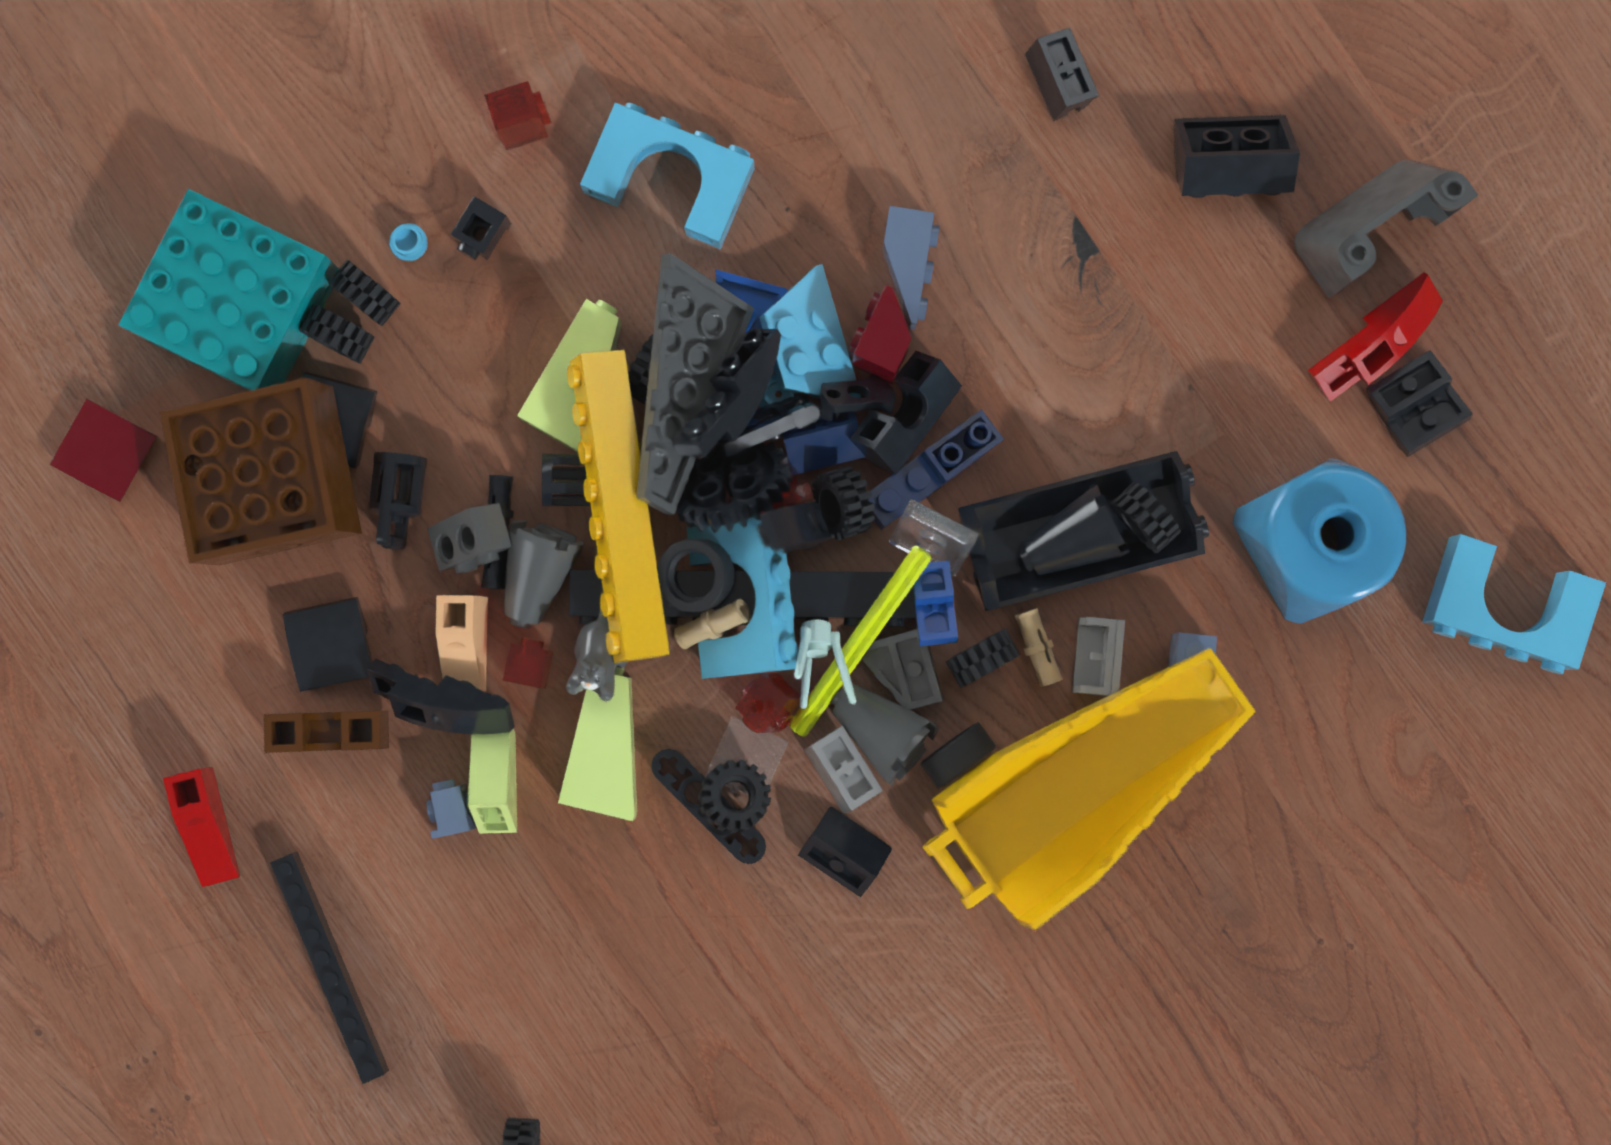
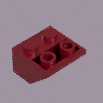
(885, 339)

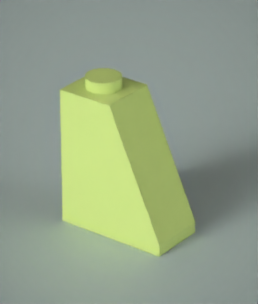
(493, 782)

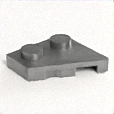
(905, 669)

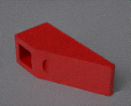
(202, 824)

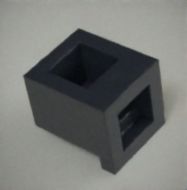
(476, 217)

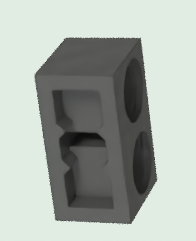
(469, 538)

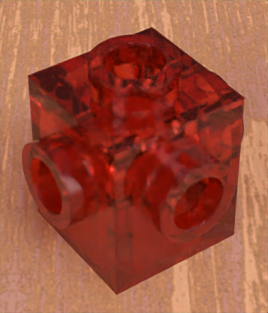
(768, 704)

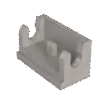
(1098, 656)
(843, 770)

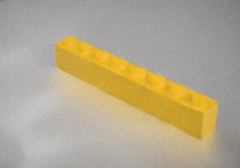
(618, 518)

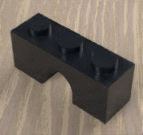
(926, 393)

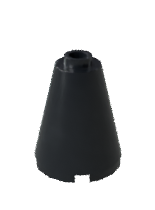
(1075, 536)

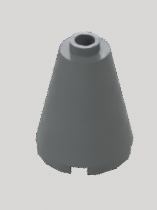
(536, 570)
(884, 731)

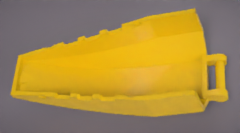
(1073, 795)

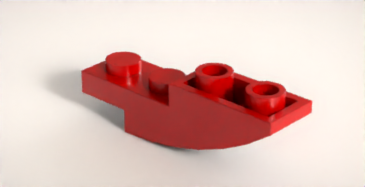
(1385, 339)

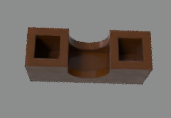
(326, 731)

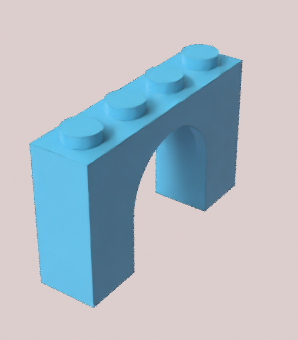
(634, 136)
(1460, 609)
(769, 637)

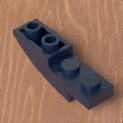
(934, 468)

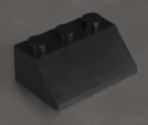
(1235, 155)

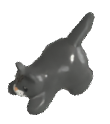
(594, 664)

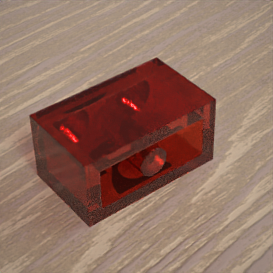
(518, 115)

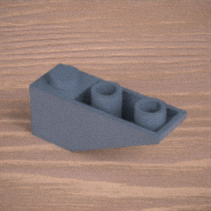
(906, 252)

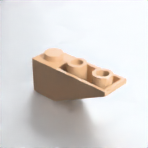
(462, 637)

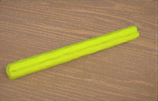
(861, 638)

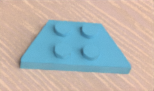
(811, 337)

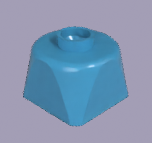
(1287, 547)

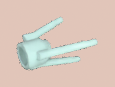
(815, 643)

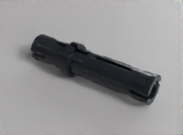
(499, 492)

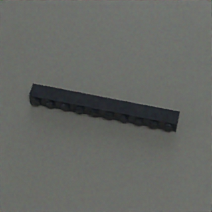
(330, 967)

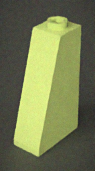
(552, 399)
(602, 755)

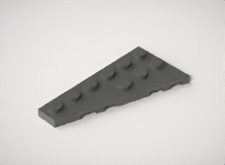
(692, 334)

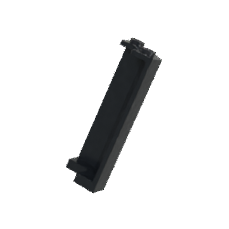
(1012, 518)

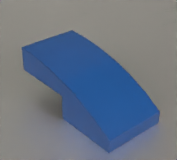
(935, 605)

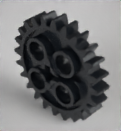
(754, 485)

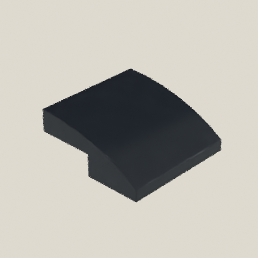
(1418, 403)
(355, 413)
(328, 643)

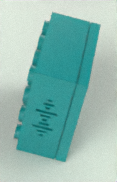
(229, 294)

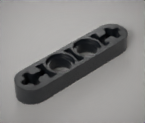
(667, 780)

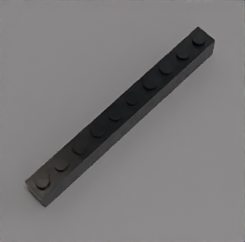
(812, 594)

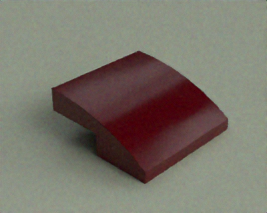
(103, 450)

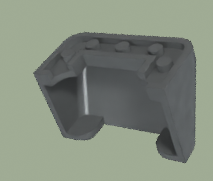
(1336, 240)

